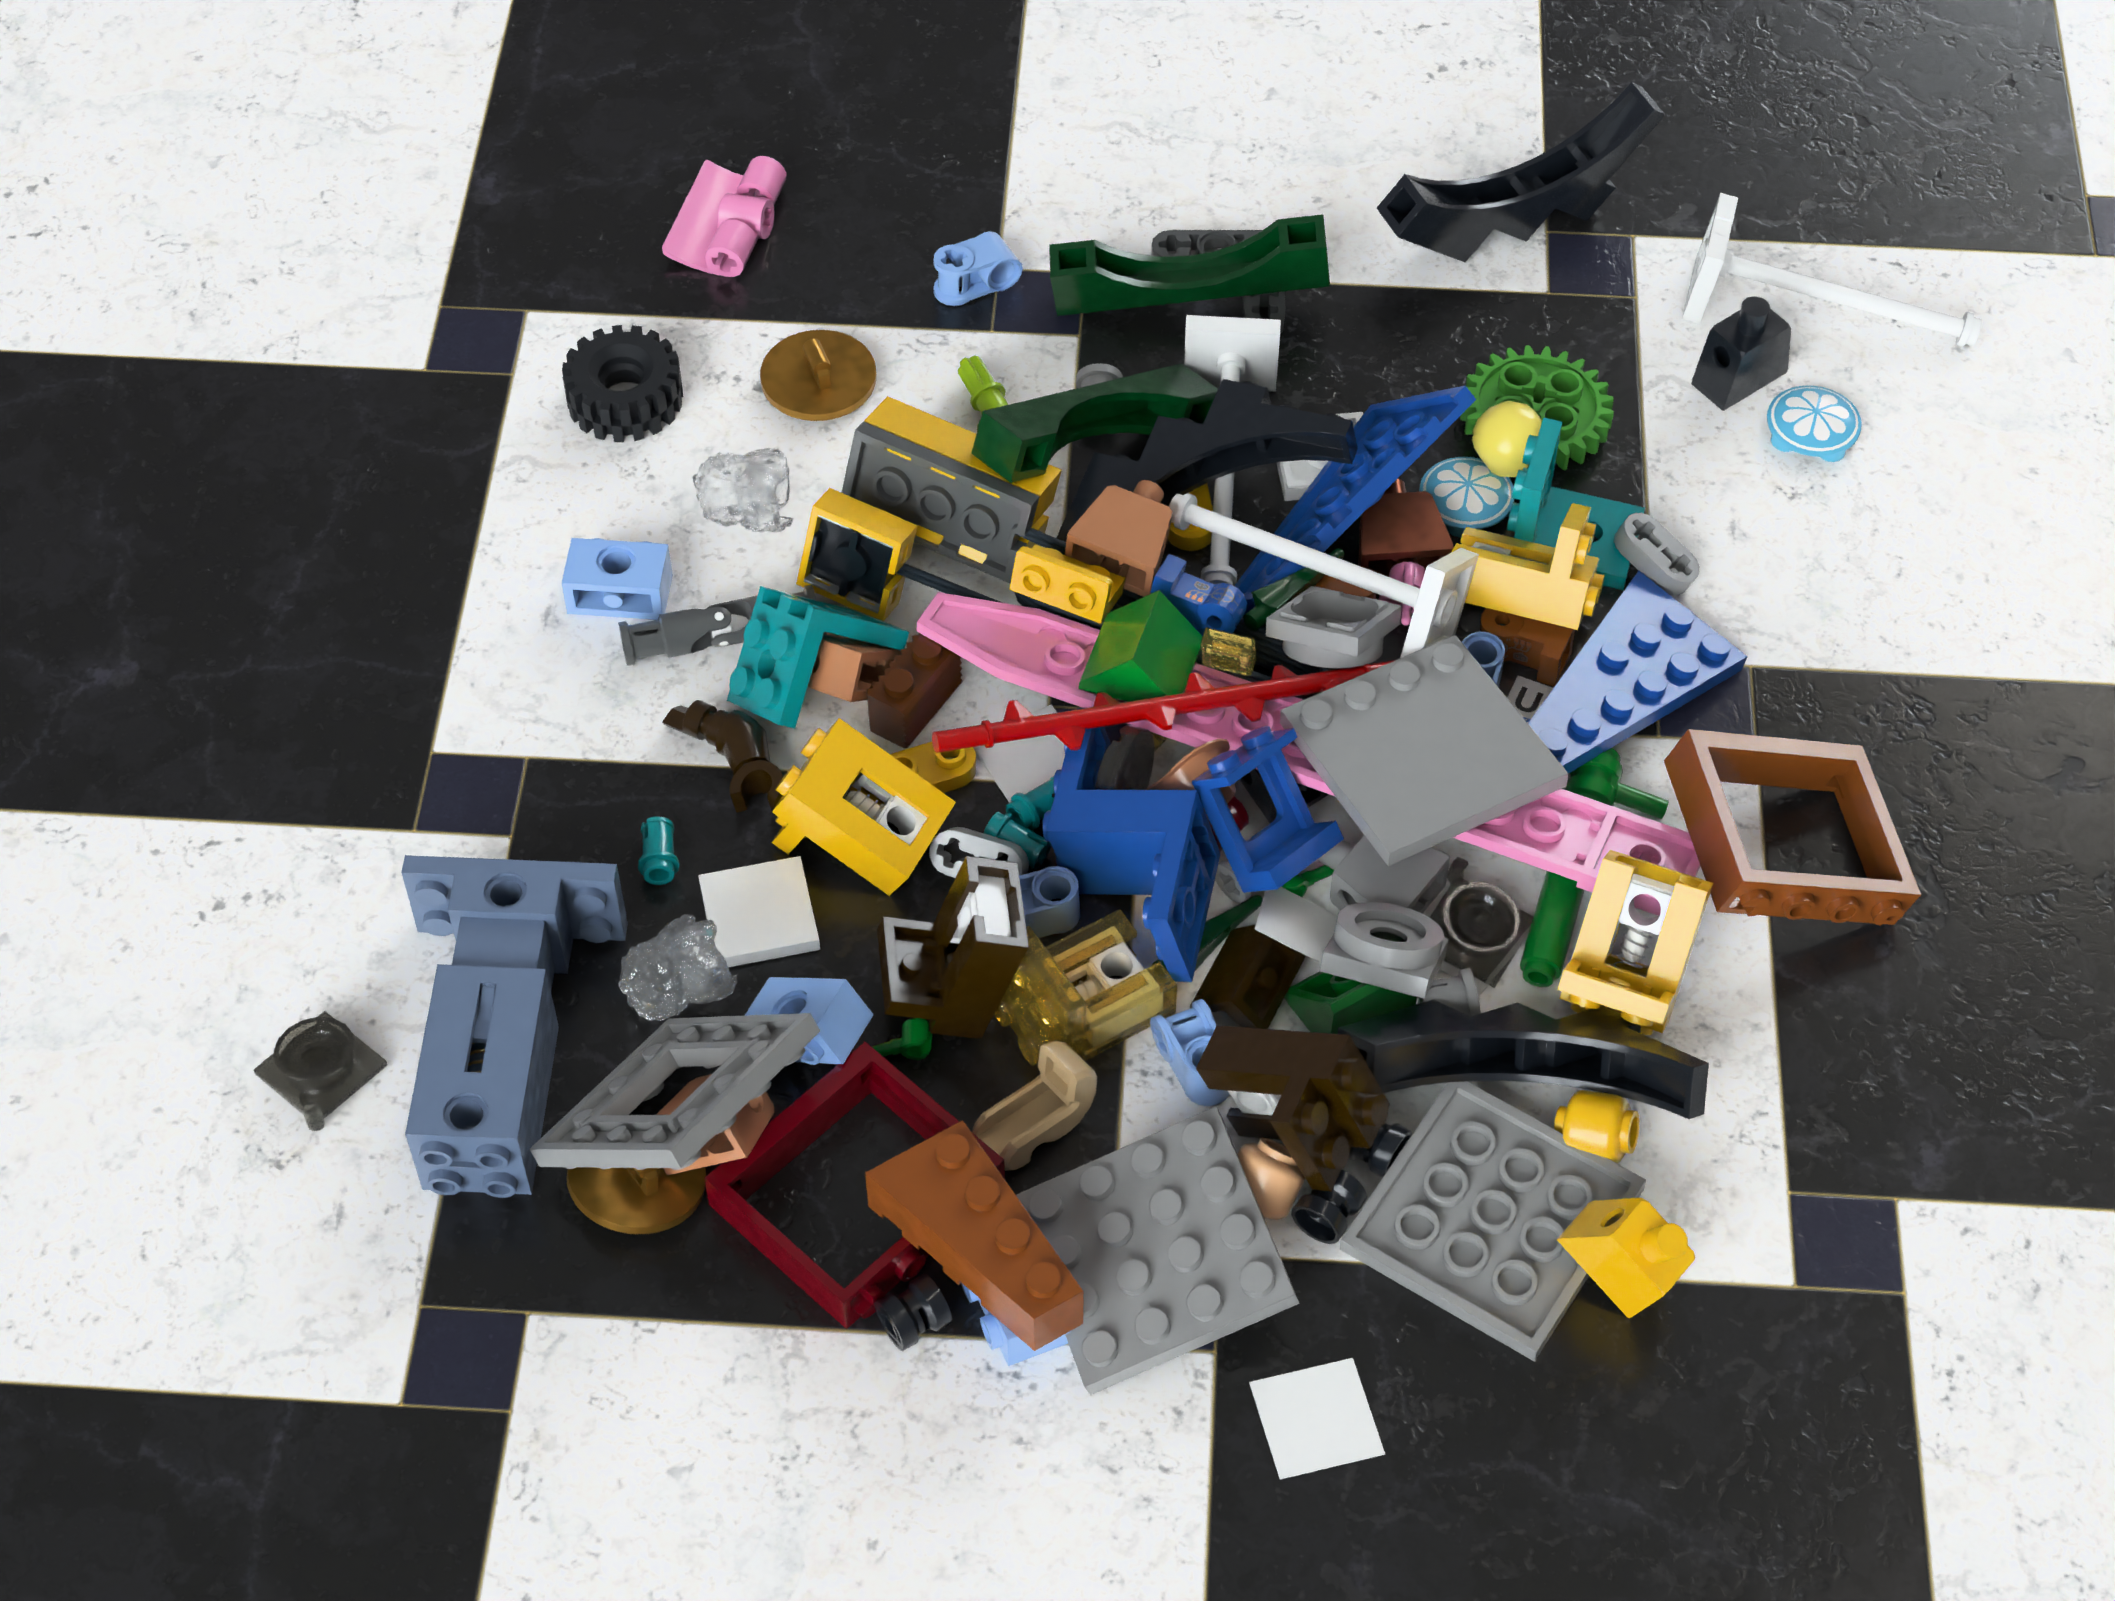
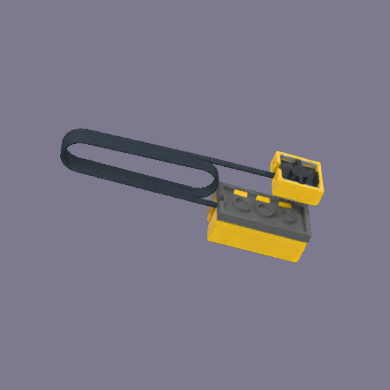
(921, 484)

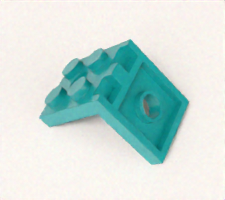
(1545, 507)
(787, 636)

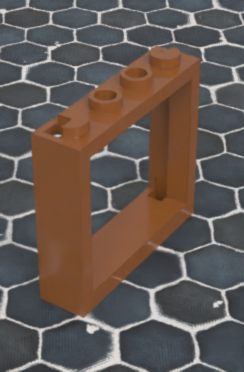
(1712, 757)

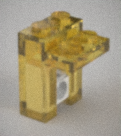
(1068, 994)

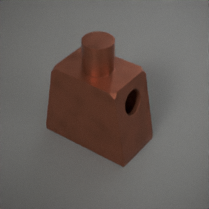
(1402, 529)

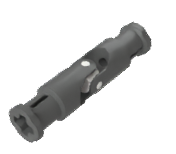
(689, 629)

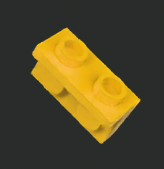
(1066, 582)

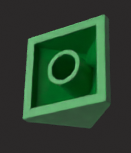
(1142, 651)
(1332, 1002)

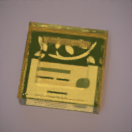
(1228, 652)

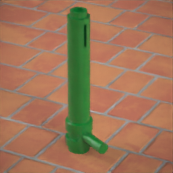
(1559, 896)

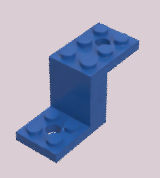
(1136, 846)

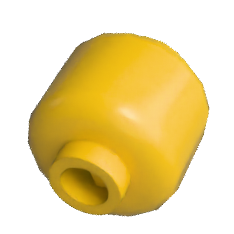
(1599, 1124)

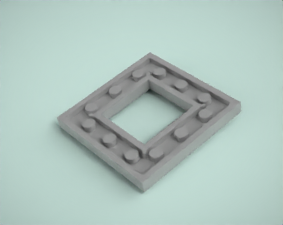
(749, 1056)

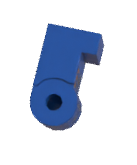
(1199, 601)

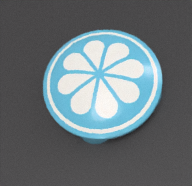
(1813, 422)
(1468, 494)

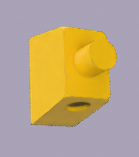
(1628, 1251)

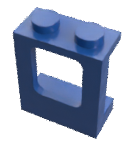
(1286, 843)

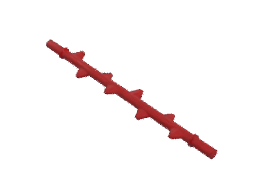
(1107, 711)

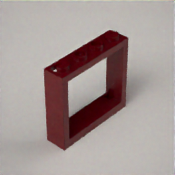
(789, 1135)

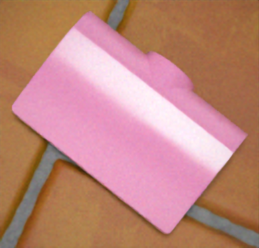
(725, 216)

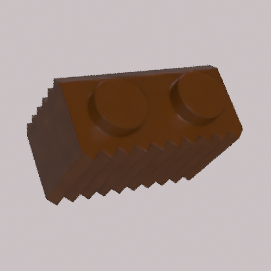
(912, 690)

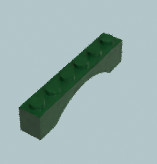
(1102, 278)
(1026, 435)

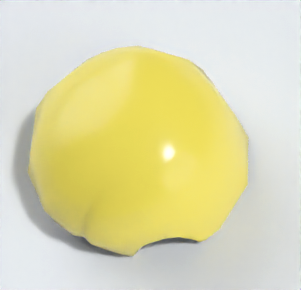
(1503, 434)

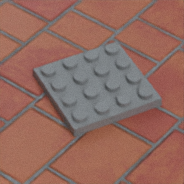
(1161, 1248)

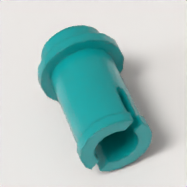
(1031, 807)
(1007, 828)
(658, 859)

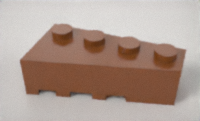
(974, 1225)

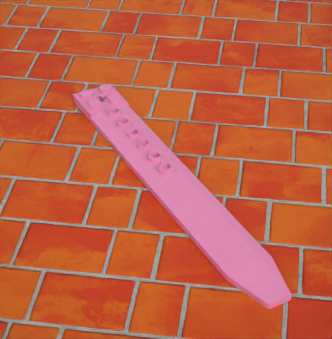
(1050, 654)

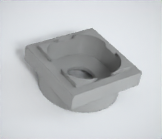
(1333, 628)
(1386, 948)

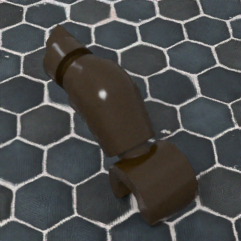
(740, 741)

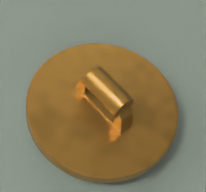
(818, 375)
(636, 1199)

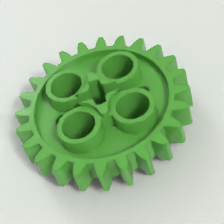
(1553, 390)

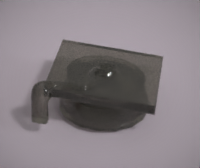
(1480, 924)
(319, 1067)

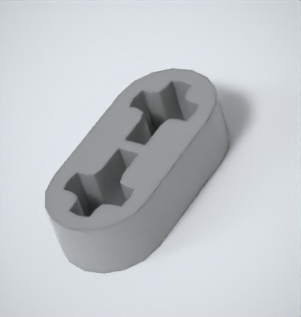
(1656, 553)
(975, 843)

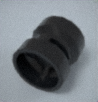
(1384, 1149)
(1324, 1213)
(913, 1312)

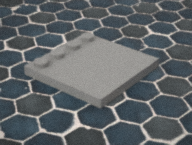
(1423, 749)
(1479, 1213)

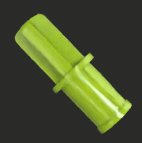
(983, 389)

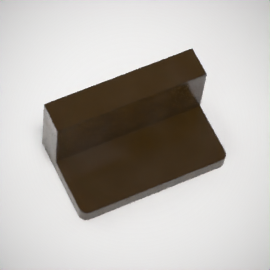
(1250, 977)

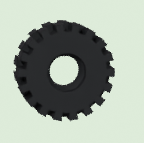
(616, 360)

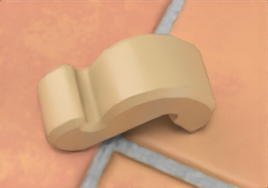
(1042, 1108)

